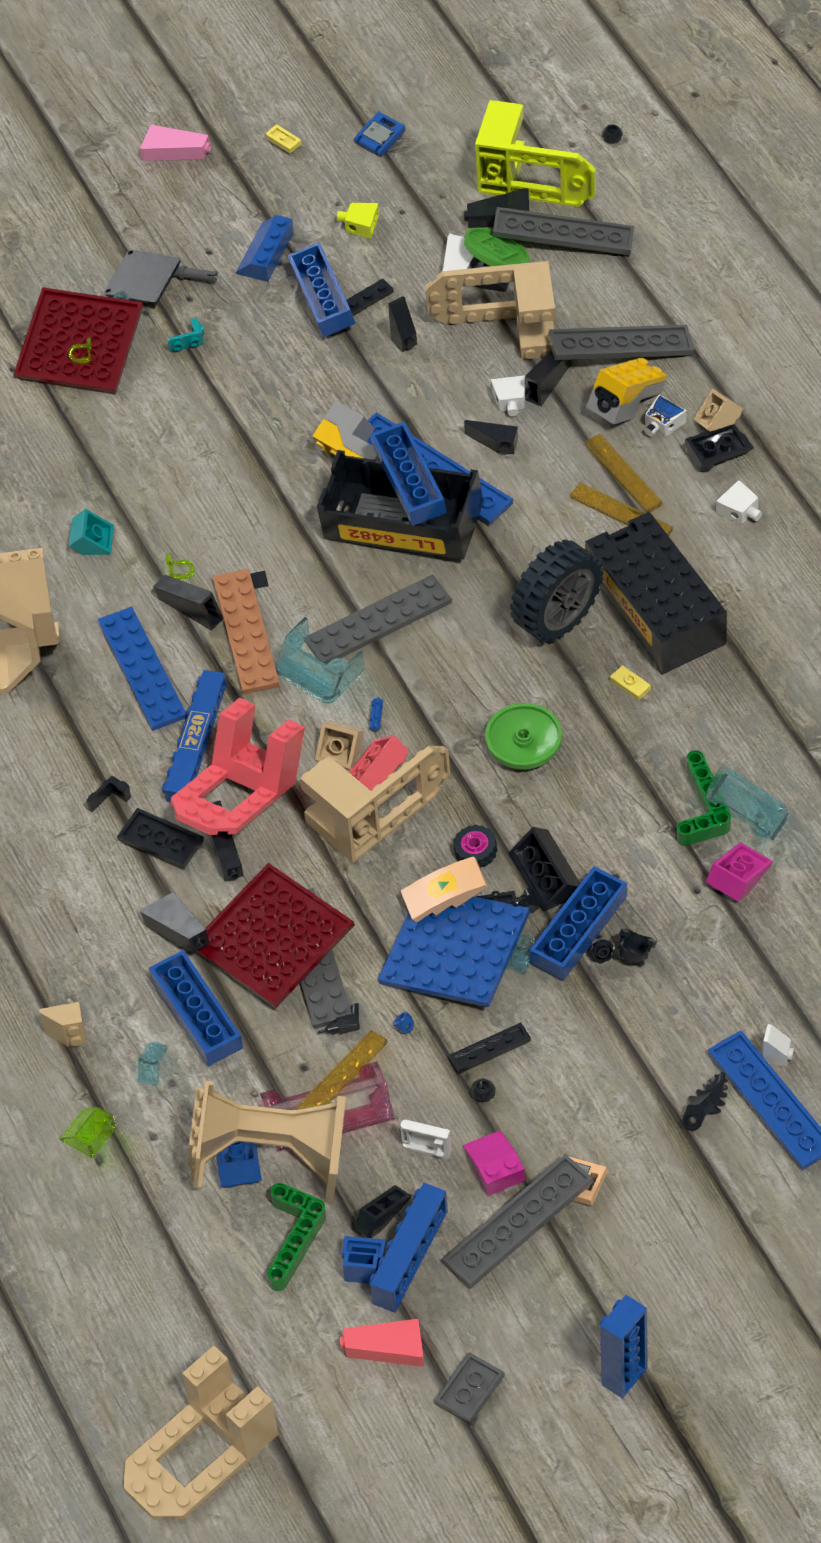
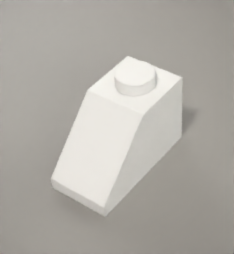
(777, 1047)

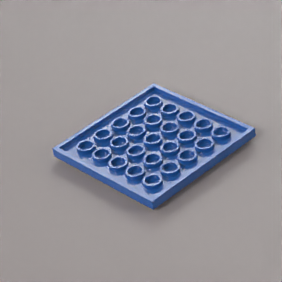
(457, 951)

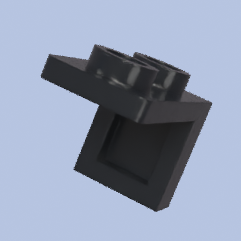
(112, 785)

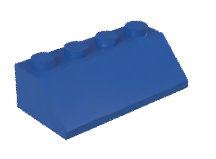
(266, 248)

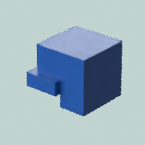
(361, 1258)

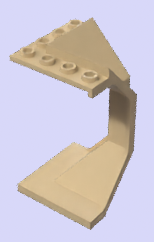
(28, 607)
(309, 1132)

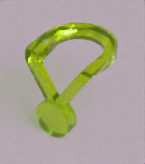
(81, 360)
(169, 561)

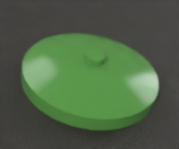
(523, 736)

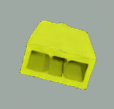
(360, 219)

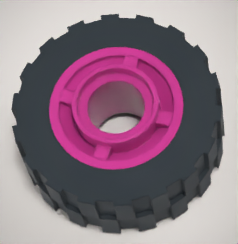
(474, 836)

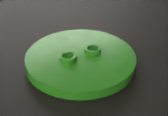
(494, 250)

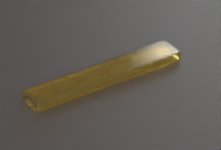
(623, 473)
(609, 505)
(344, 1071)

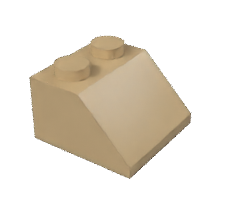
(717, 411)
(340, 743)
(64, 1024)

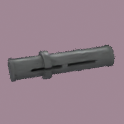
(184, 272)

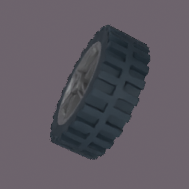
(556, 590)

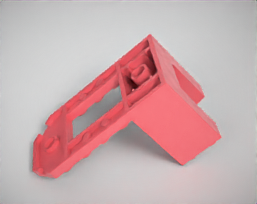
(234, 757)

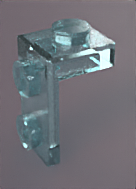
(150, 1063)

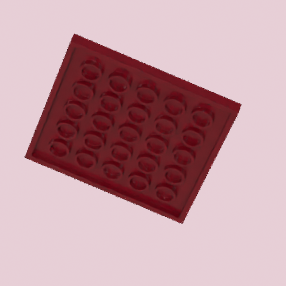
(69, 319)
(273, 935)

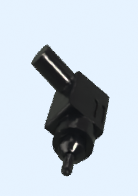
(526, 900)
(344, 1023)

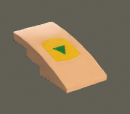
(444, 888)

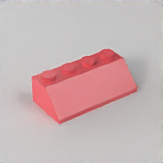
(379, 761)

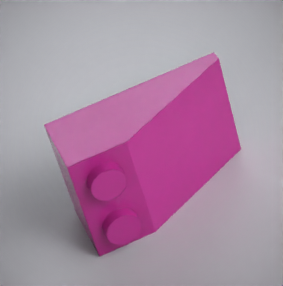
(738, 871)
(495, 1162)

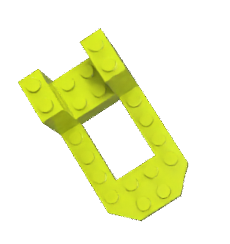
(501, 157)

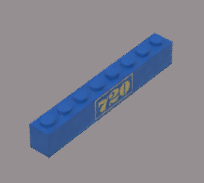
(195, 732)

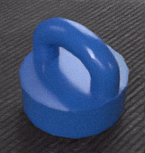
(402, 1021)

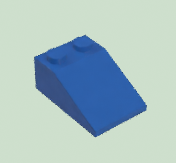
(239, 1164)

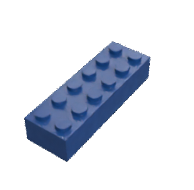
(321, 289)
(408, 473)
(578, 923)
(196, 1008)
(408, 1247)
(623, 1345)

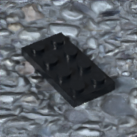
(160, 838)

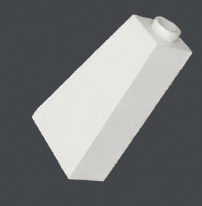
(457, 255)

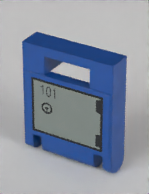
(377, 136)

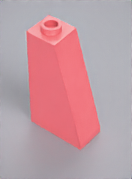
(385, 1342)

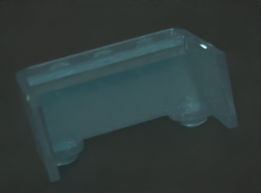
(311, 674)
(748, 800)

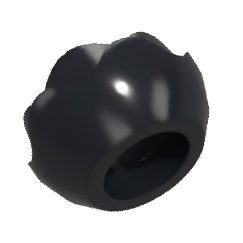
(612, 134)
(602, 956)
(483, 1095)

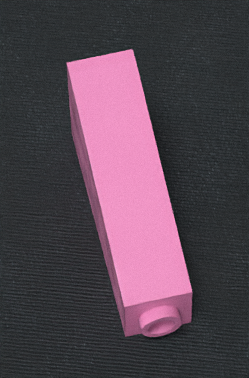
(173, 144)

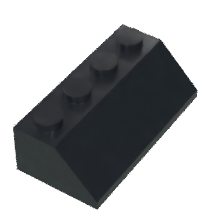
(544, 868)

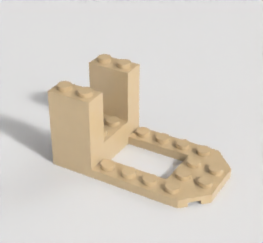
(532, 305)
(349, 811)
(239, 1419)

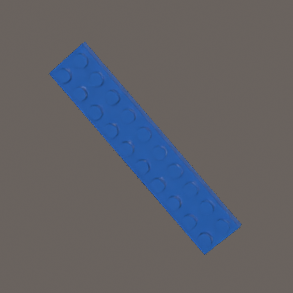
(494, 500)

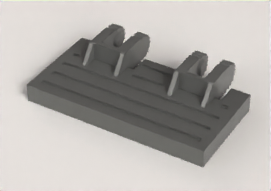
(382, 507)

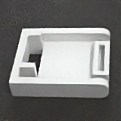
(426, 1139)

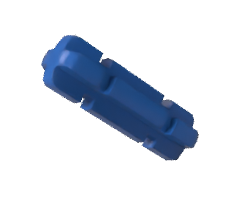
(376, 714)

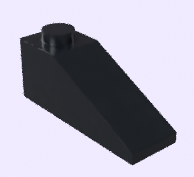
(401, 325)
(494, 436)
(380, 1211)

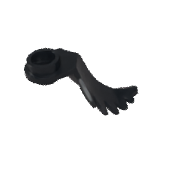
(705, 1102)

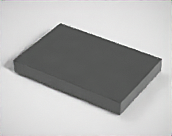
(469, 1388)

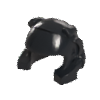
(634, 947)

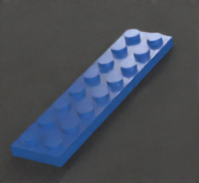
(142, 668)
(769, 1098)

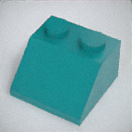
(91, 534)

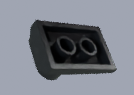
(716, 446)

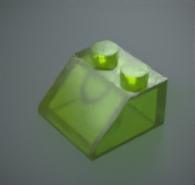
(89, 1130)

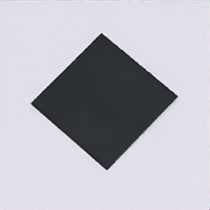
(259, 579)

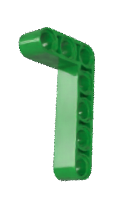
(717, 817)
(306, 1218)

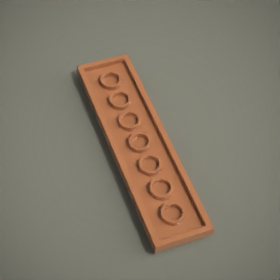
(246, 631)

